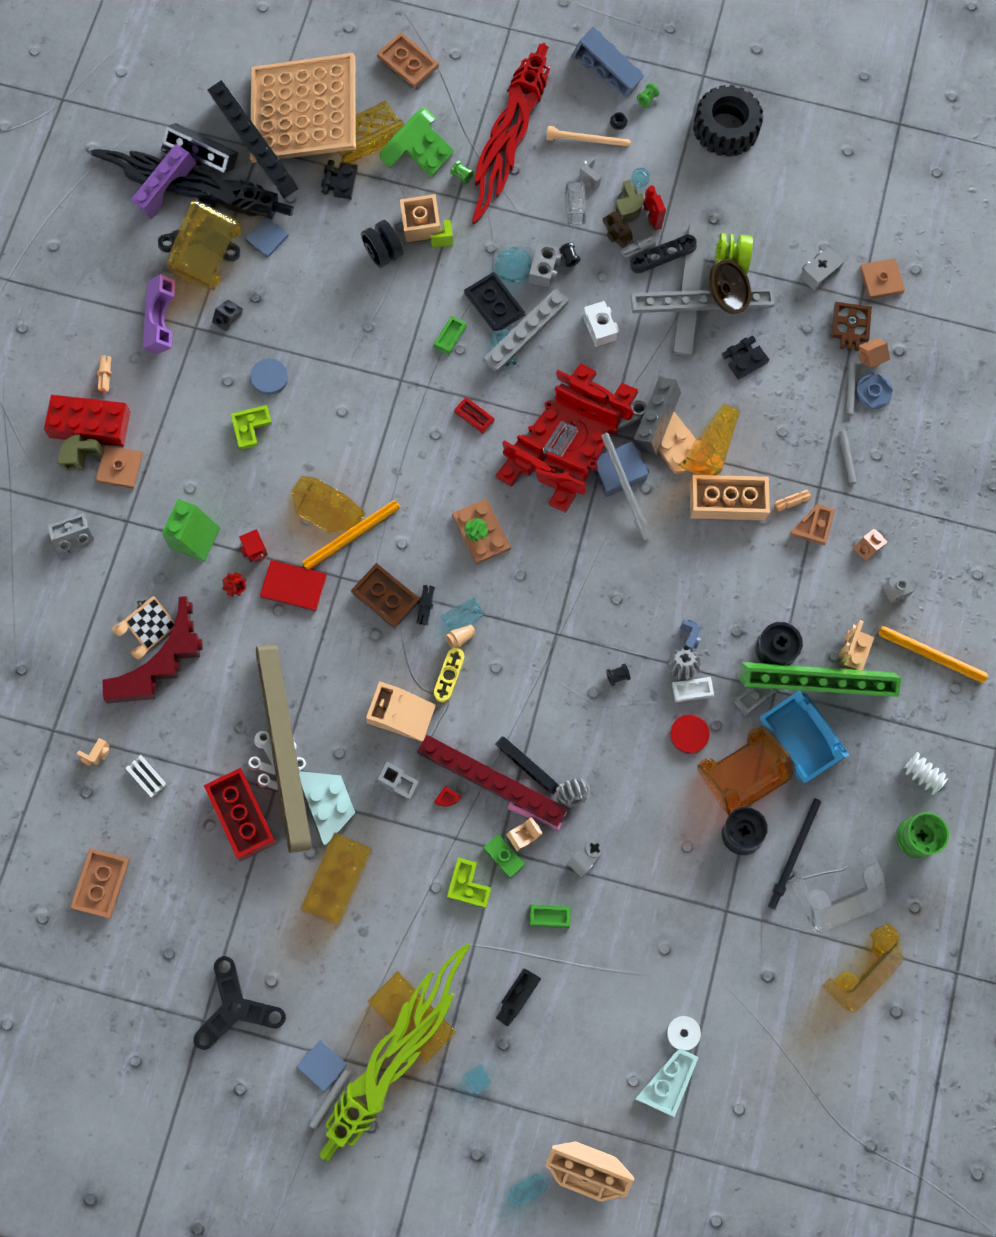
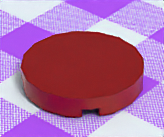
(689, 734)

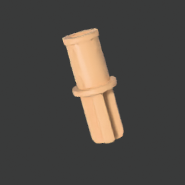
(104, 373)

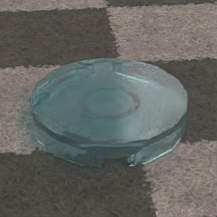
(513, 264)

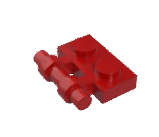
(655, 206)

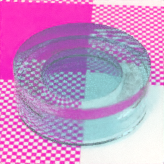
(640, 177)

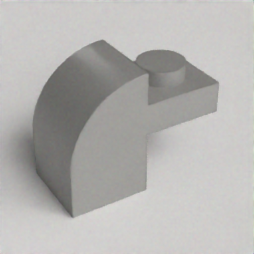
(395, 780)

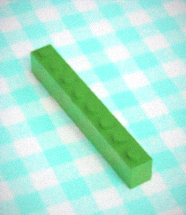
(820, 679)

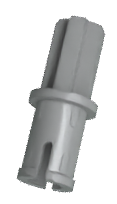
(638, 247)

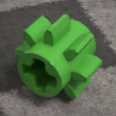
(476, 529)

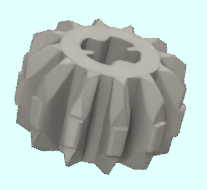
(684, 663)
(573, 792)

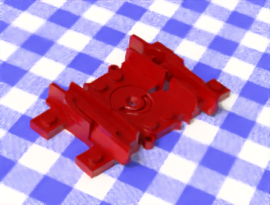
(580, 405)

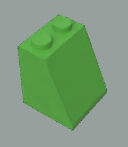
(190, 530)

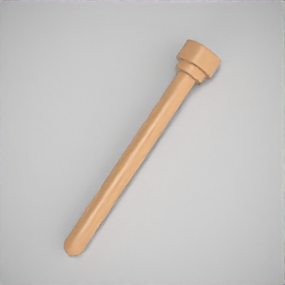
(553, 133)

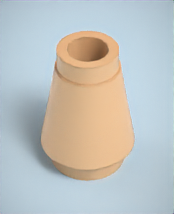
(460, 636)

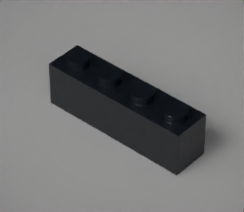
(200, 147)

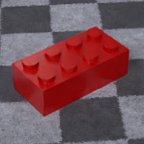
(89, 418)
(240, 814)

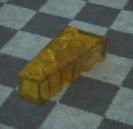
(712, 445)

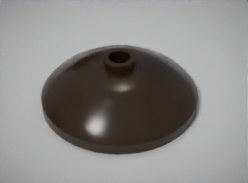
(730, 286)

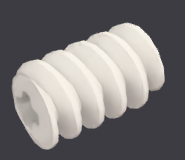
(925, 773)

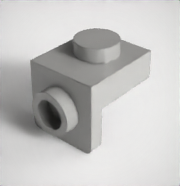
(589, 176)

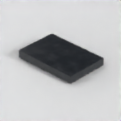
(494, 302)

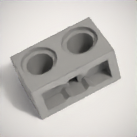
(545, 265)

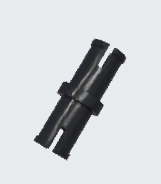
(425, 605)

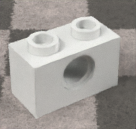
(600, 333)

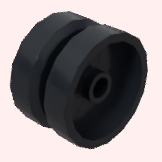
(382, 243)
(779, 644)

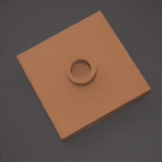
(882, 278)
(119, 467)

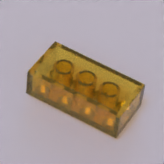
(337, 879)
(389, 1002)

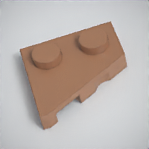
(815, 525)

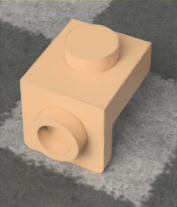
(99, 752)
(524, 834)

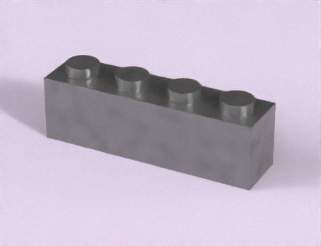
(657, 415)

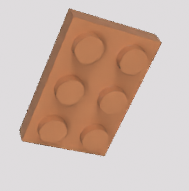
(407, 60)
(495, 540)
(100, 883)

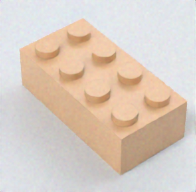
(729, 497)

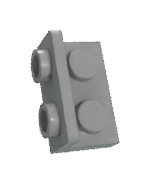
(70, 533)

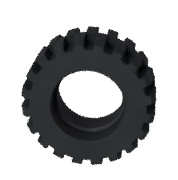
(728, 101)

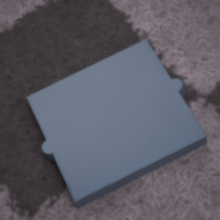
(266, 237)
(322, 1065)

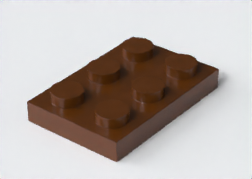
(385, 595)

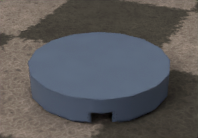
(269, 376)
(873, 391)

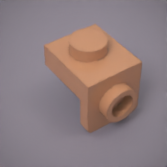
(870, 544)

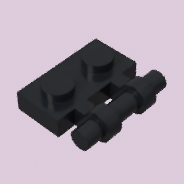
(345, 180)
(747, 362)

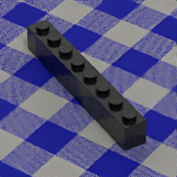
(253, 139)

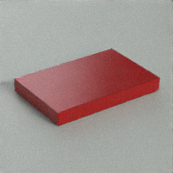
(293, 585)

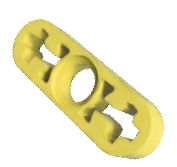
(449, 690)

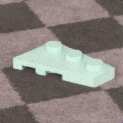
(670, 1083)

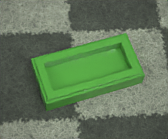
(450, 335)
(549, 916)

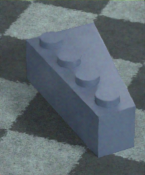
(607, 62)

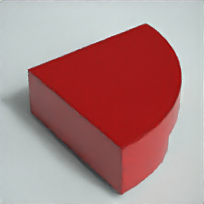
(447, 798)

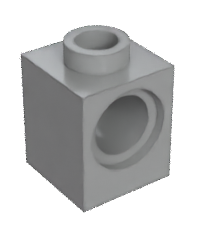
(898, 589)

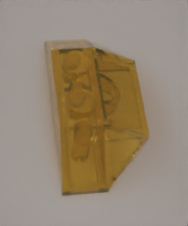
(325, 505)

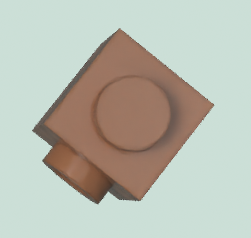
(874, 353)

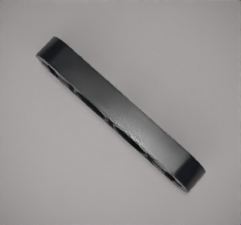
(661, 250)
(527, 765)

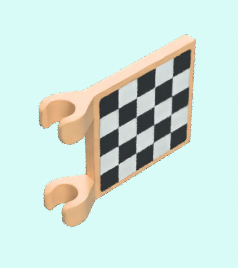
(147, 624)

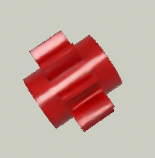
(234, 584)

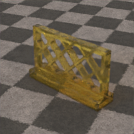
(376, 140)

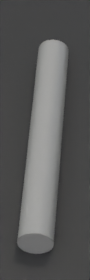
(851, 389)
(847, 457)
(329, 1099)

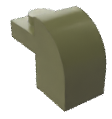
(631, 204)
(75, 449)

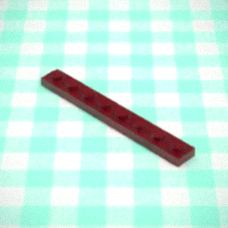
(492, 780)

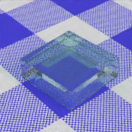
(477, 1078)

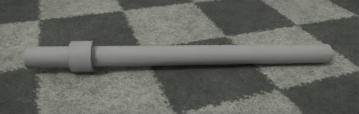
(639, 520)

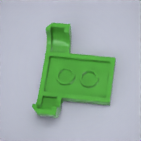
(419, 143)

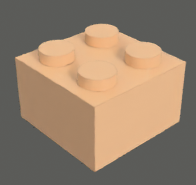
(420, 217)

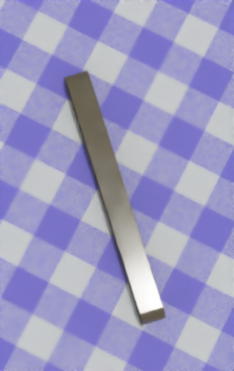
(283, 749)

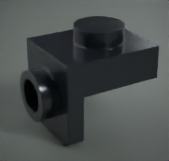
(225, 314)

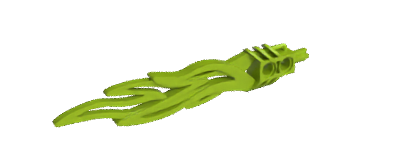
(367, 1081)

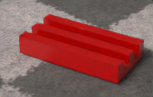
(481, 429)

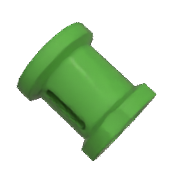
(648, 95)
(461, 172)

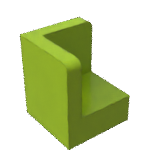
(444, 238)

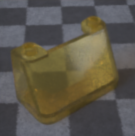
(202, 245)
(854, 991)

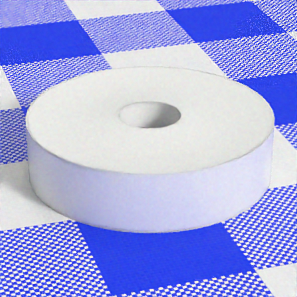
(693, 1033)

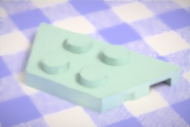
(327, 802)

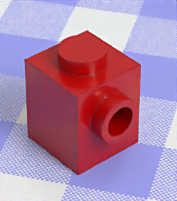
(253, 546)

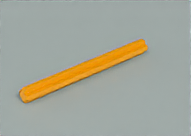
(351, 535)
(933, 654)

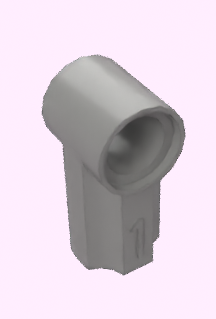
(637, 417)

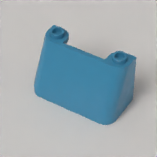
(804, 735)

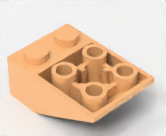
(400, 712)

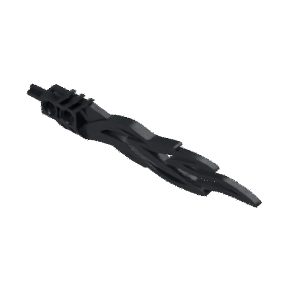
(250, 200)

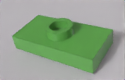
(504, 856)

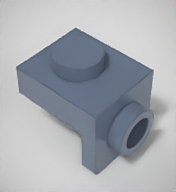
(693, 639)

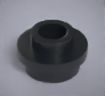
(618, 117)

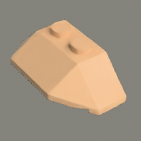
(589, 1171)

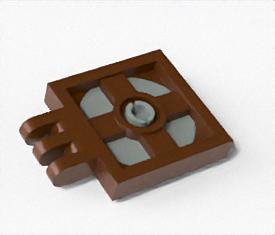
(851, 324)

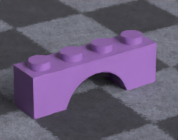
(150, 195)
(158, 296)

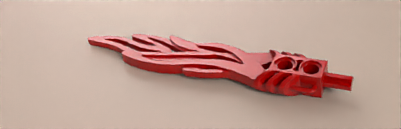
(499, 134)

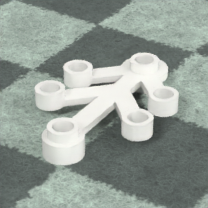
(266, 767)

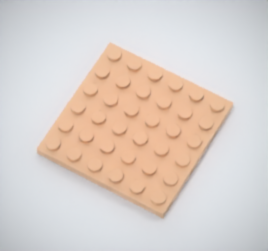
(305, 105)

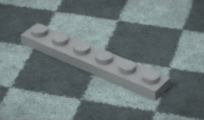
(525, 330)

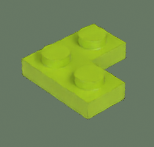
(245, 423)
(462, 887)

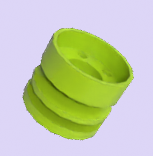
(738, 252)

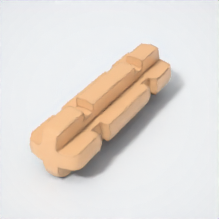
(792, 500)

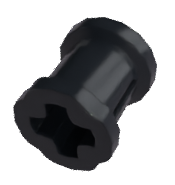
(569, 254)
(618, 674)

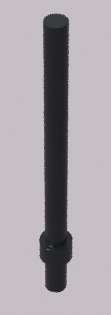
(779, 888)

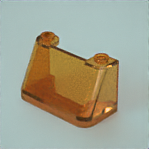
(748, 772)

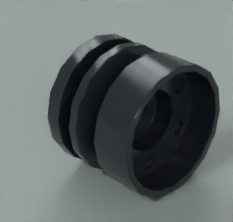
(755, 829)

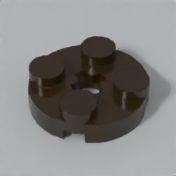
(617, 230)

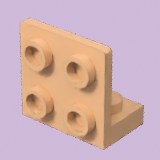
(856, 649)

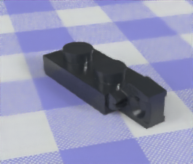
(517, 996)

